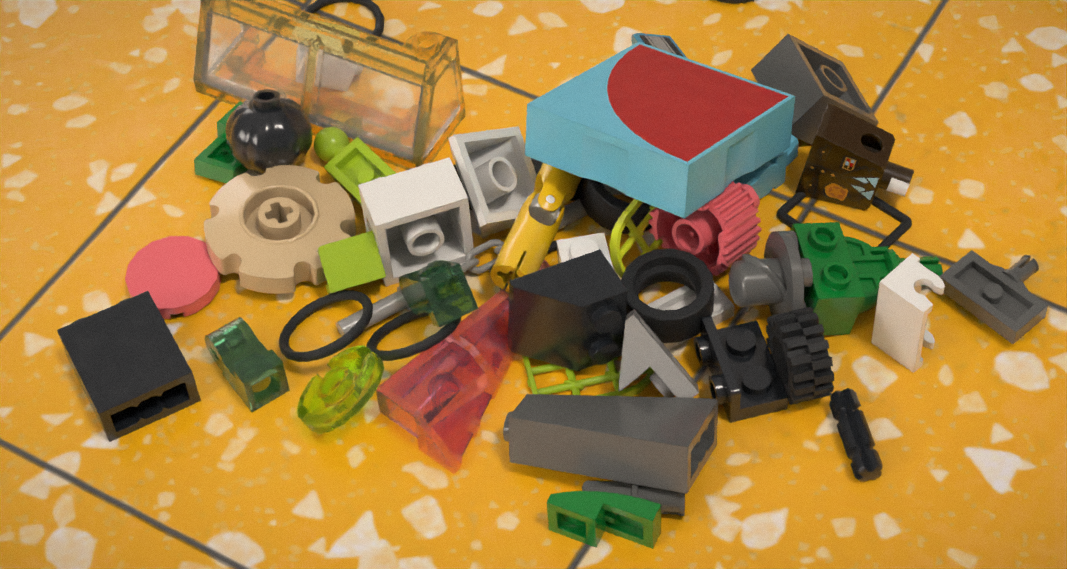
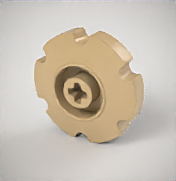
(274, 225)

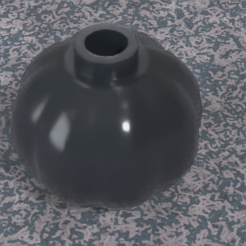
(268, 132)

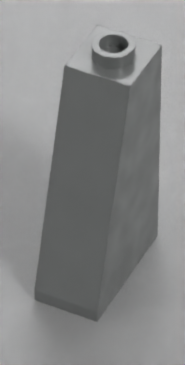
(615, 437)

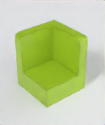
(351, 262)

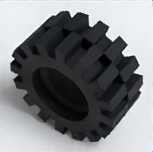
(800, 354)

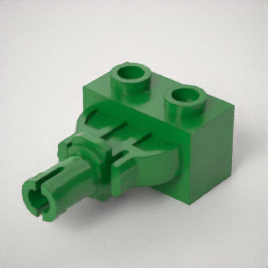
(845, 273)

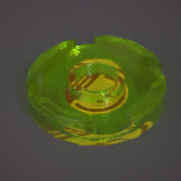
(342, 391)

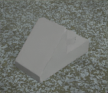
(646, 350)

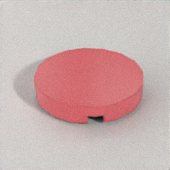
(175, 275)

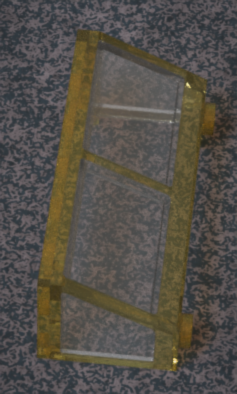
(385, 93)

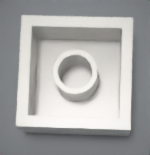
(418, 218)

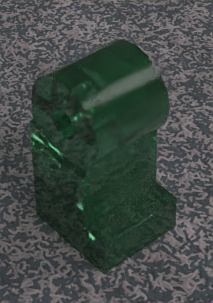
(438, 290)
(247, 362)

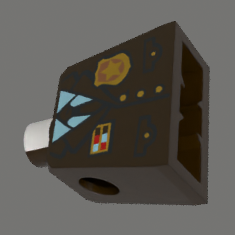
(851, 162)

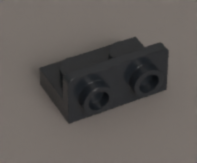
(740, 370)

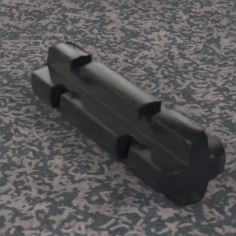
(855, 435)

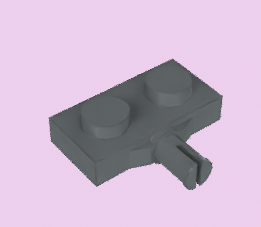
(996, 294)

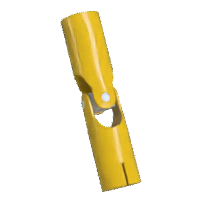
(531, 231)

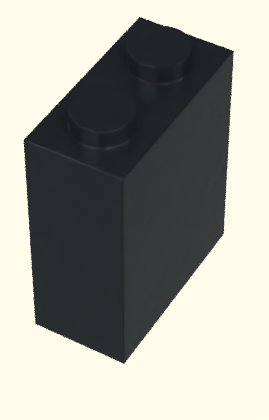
(129, 365)

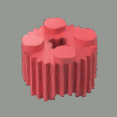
(716, 231)

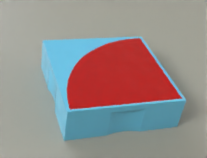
(659, 127)

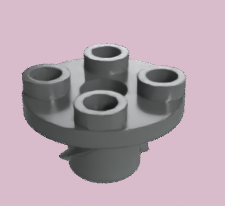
(772, 280)

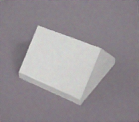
(494, 175)

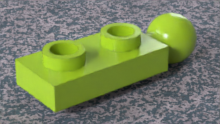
(349, 162)

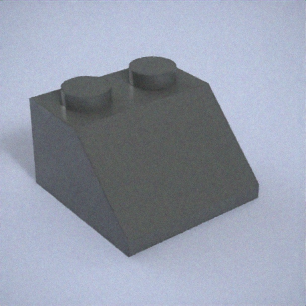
(814, 82)

